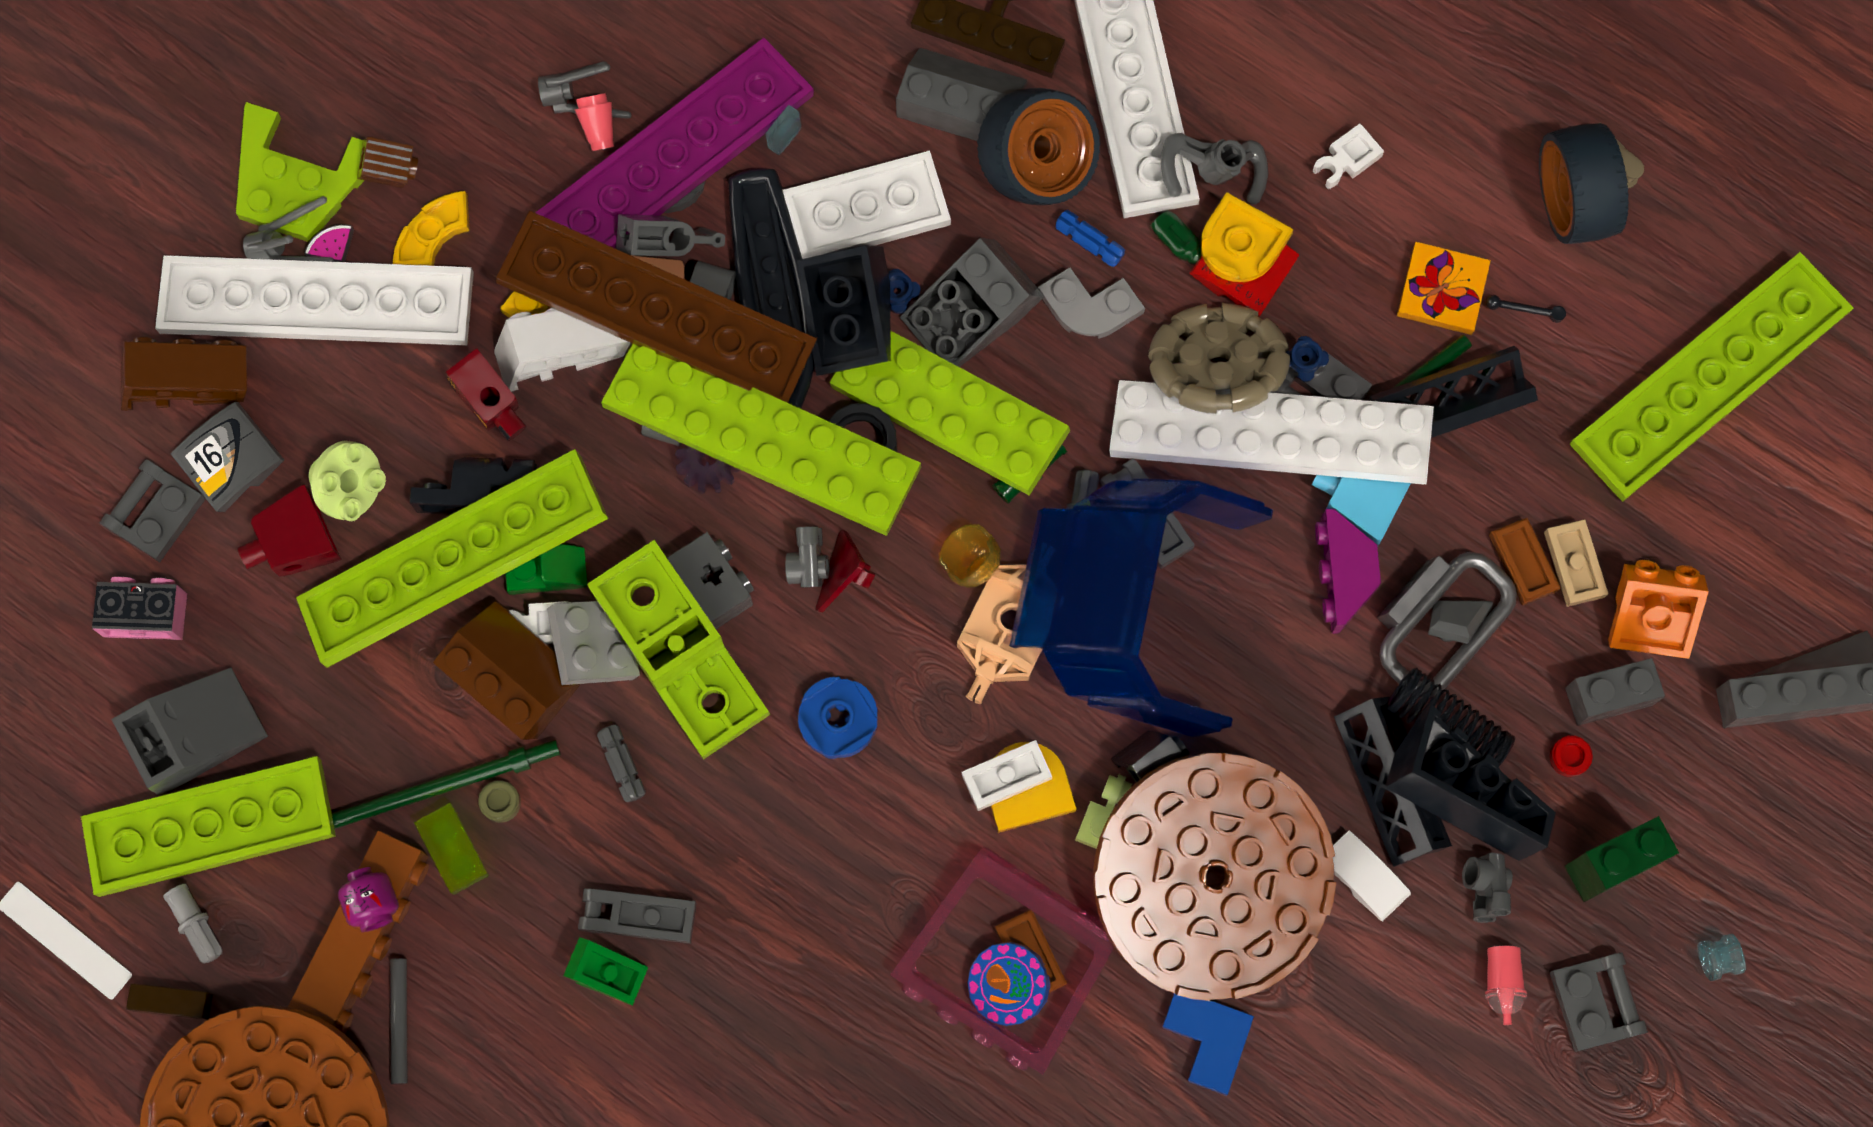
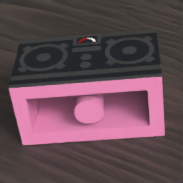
(139, 609)

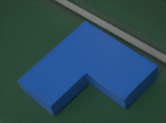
(1221, 1038)

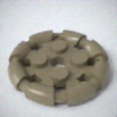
(1223, 337)

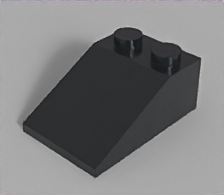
(847, 307)

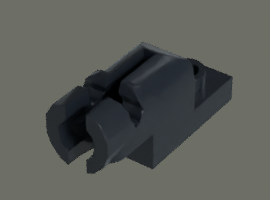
(471, 481)

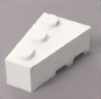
(550, 342)

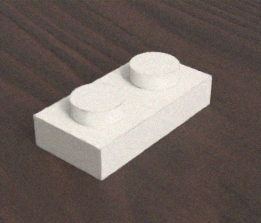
(1006, 775)

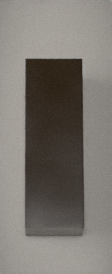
(169, 1001)

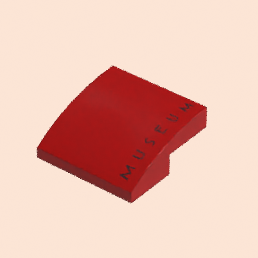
(1251, 294)

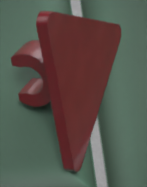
(844, 567)

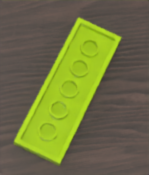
(958, 413)
(207, 826)

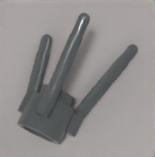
(558, 88)
(270, 244)

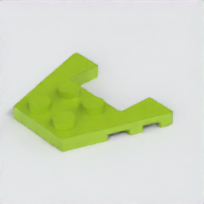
(279, 184)

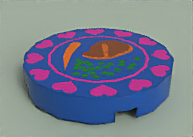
(1008, 984)

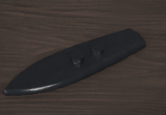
(766, 256)

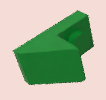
(554, 570)
(605, 971)

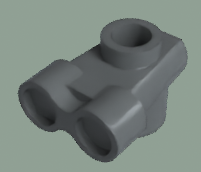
(808, 564)
(1491, 883)

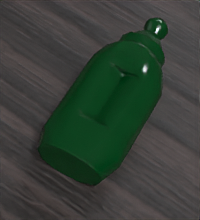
(1177, 237)

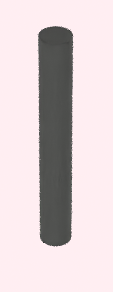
(398, 1020)

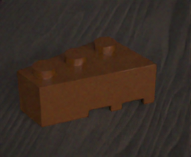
(182, 372)

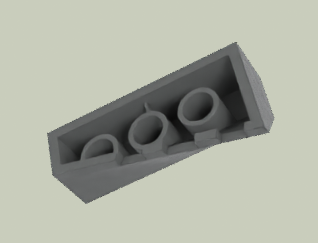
(1812, 685)

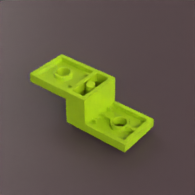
(678, 649)

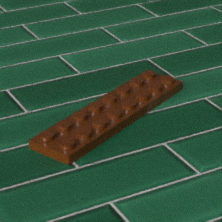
(654, 308)

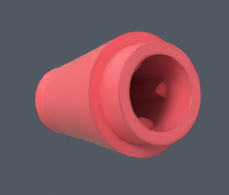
(596, 120)

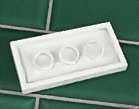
(867, 206)

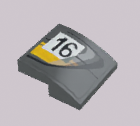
(227, 456)

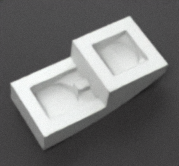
(1368, 876)

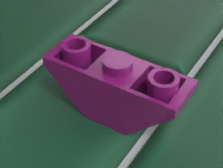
(1348, 568)

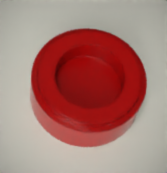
(1571, 756)

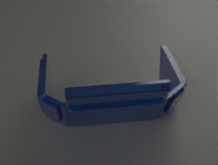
(1093, 589)

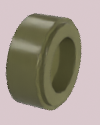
(499, 801)

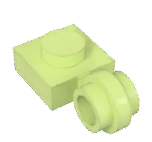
(1098, 815)

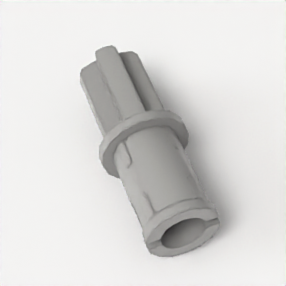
(193, 923)

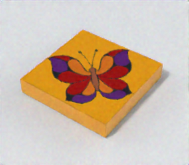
(1443, 288)

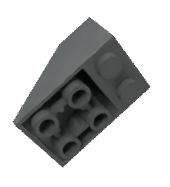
(972, 303)
(189, 730)

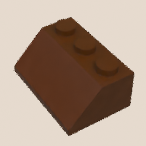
(507, 671)

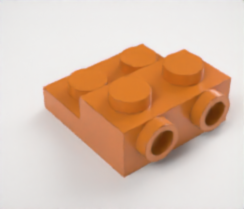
(1658, 609)

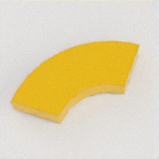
(431, 229)

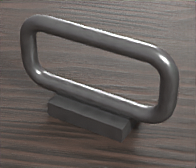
(1419, 597)

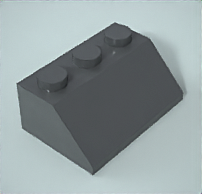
(951, 93)

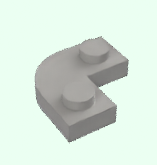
(1087, 315)

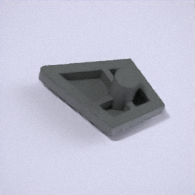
(1457, 619)

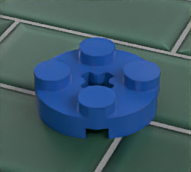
(843, 695)

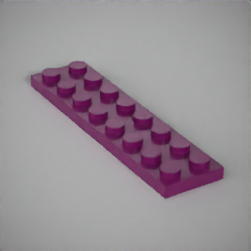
(683, 145)

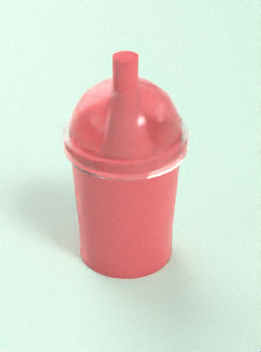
(1505, 981)

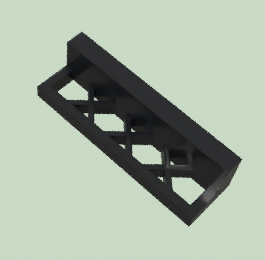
(1474, 405)
(1388, 733)

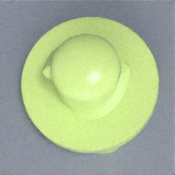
(346, 480)

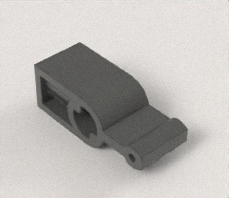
(651, 235)

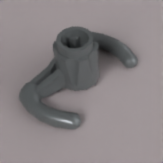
(1215, 162)

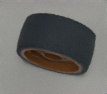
(1063, 153)
(1583, 183)

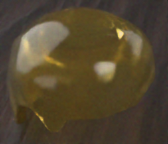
(970, 555)

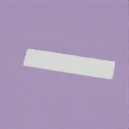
(64, 940)

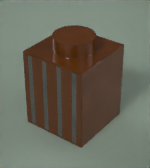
(387, 162)

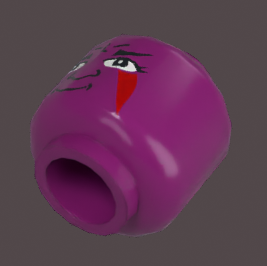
(368, 899)

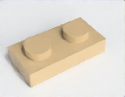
(1576, 563)

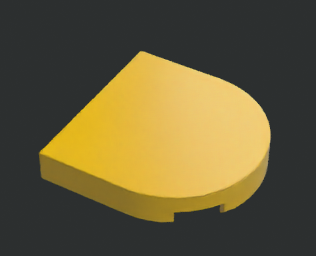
(1241, 240)
(1038, 803)

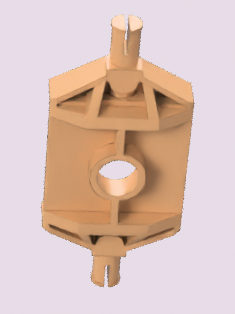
(987, 641)

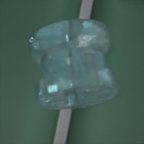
(1721, 957)

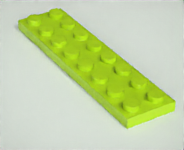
(1711, 376)
(764, 438)
(451, 558)

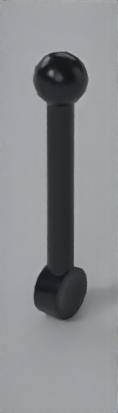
(1556, 314)

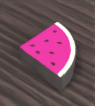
(331, 242)

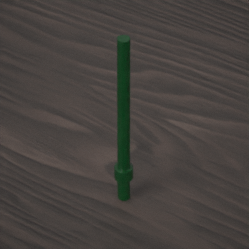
(517, 760)

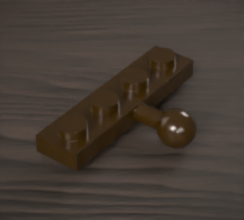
(990, 33)

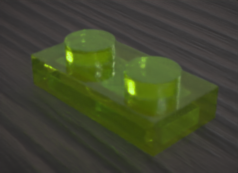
(451, 849)

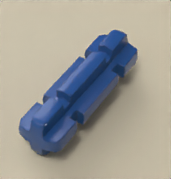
(1090, 238)

